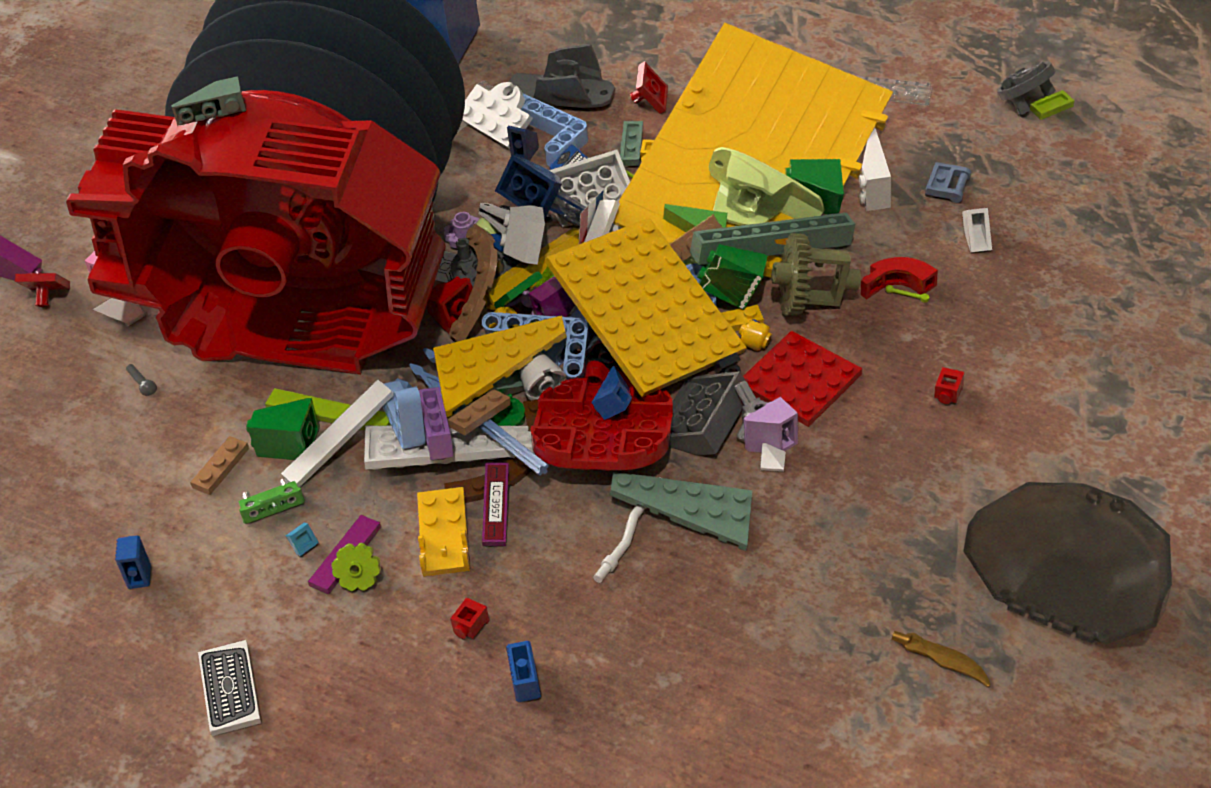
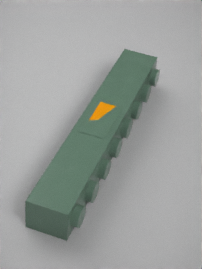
(771, 237)

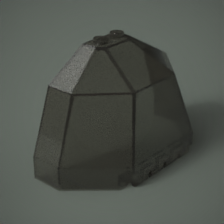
(1073, 559)

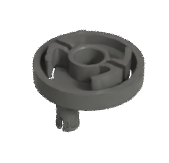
(1024, 80)
(467, 261)

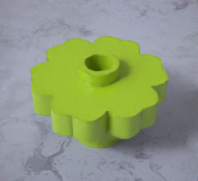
(356, 566)

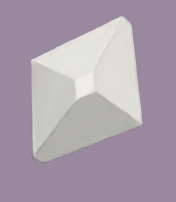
(772, 458)

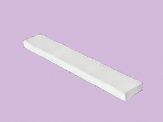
(601, 223)
(338, 433)

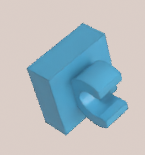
(302, 539)

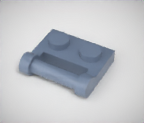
(941, 179)

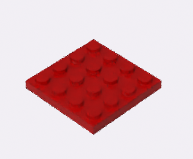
(802, 376)

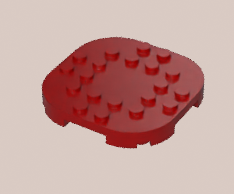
(577, 437)

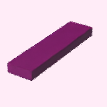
(360, 532)

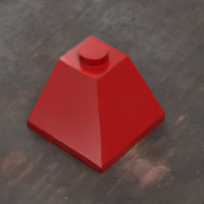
(448, 300)

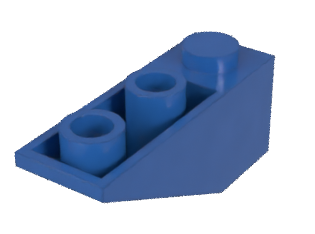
(612, 396)

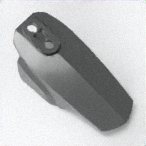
(569, 80)

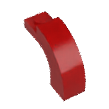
(899, 271)

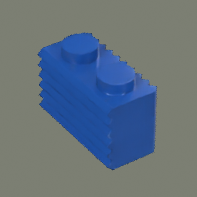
(133, 562)
(523, 671)

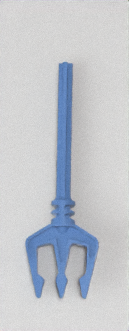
(488, 427)

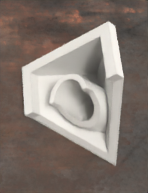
(121, 310)

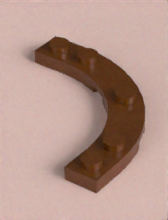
(517, 469)

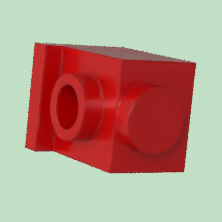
(946, 390)
(469, 618)

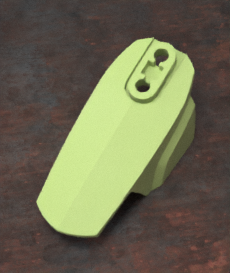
(756, 192)

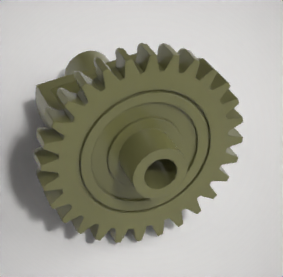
(793, 270)

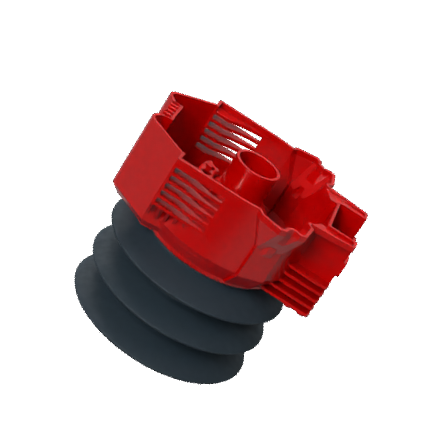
(295, 202)

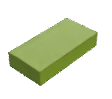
(1051, 104)

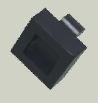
(727, 363)

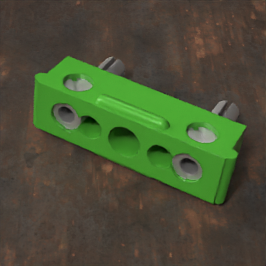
(270, 501)

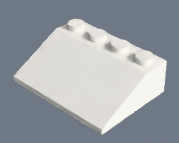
(588, 178)

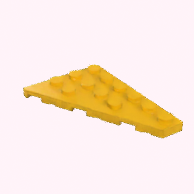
(474, 364)

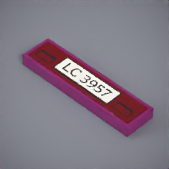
(495, 504)

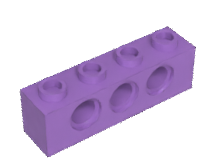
(435, 424)

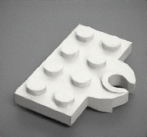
(494, 111)

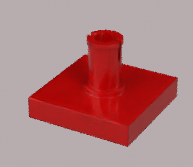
(651, 88)
(42, 284)

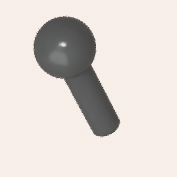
(146, 387)

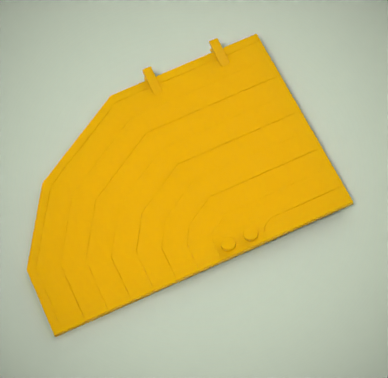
(755, 102)

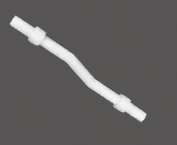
(611, 561)

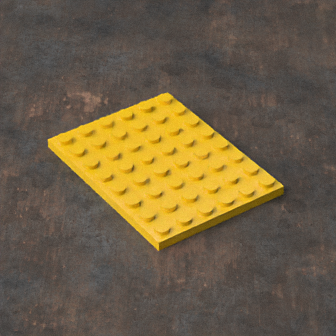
(645, 306)

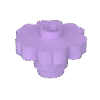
(459, 227)

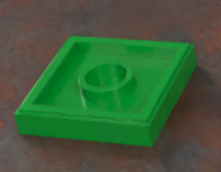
(519, 289)

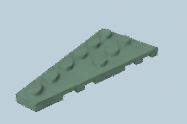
(694, 505)

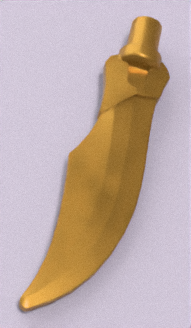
(942, 655)

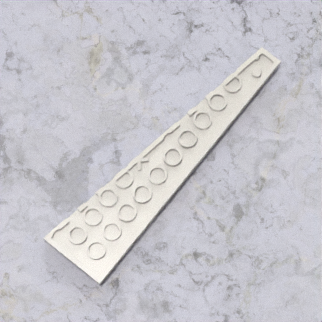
(384, 450)

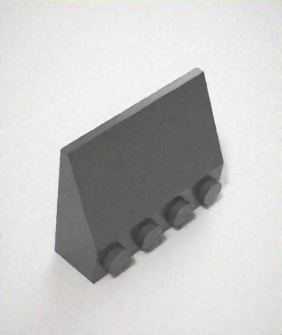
(705, 412)

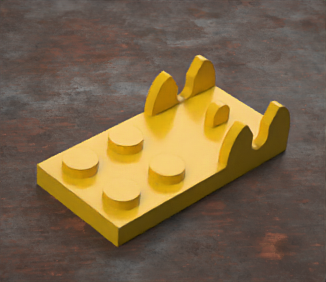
(443, 532)

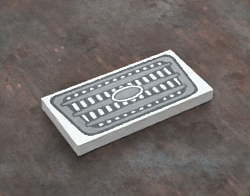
(229, 688)

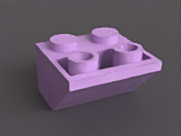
(773, 425)

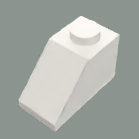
(977, 229)

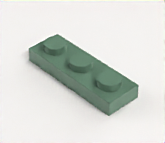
(631, 143)

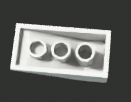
(875, 176)

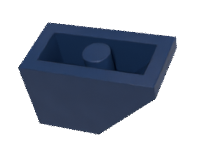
(522, 142)

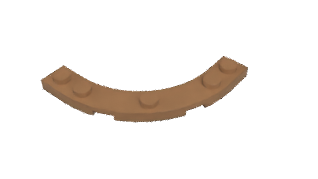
(486, 254)

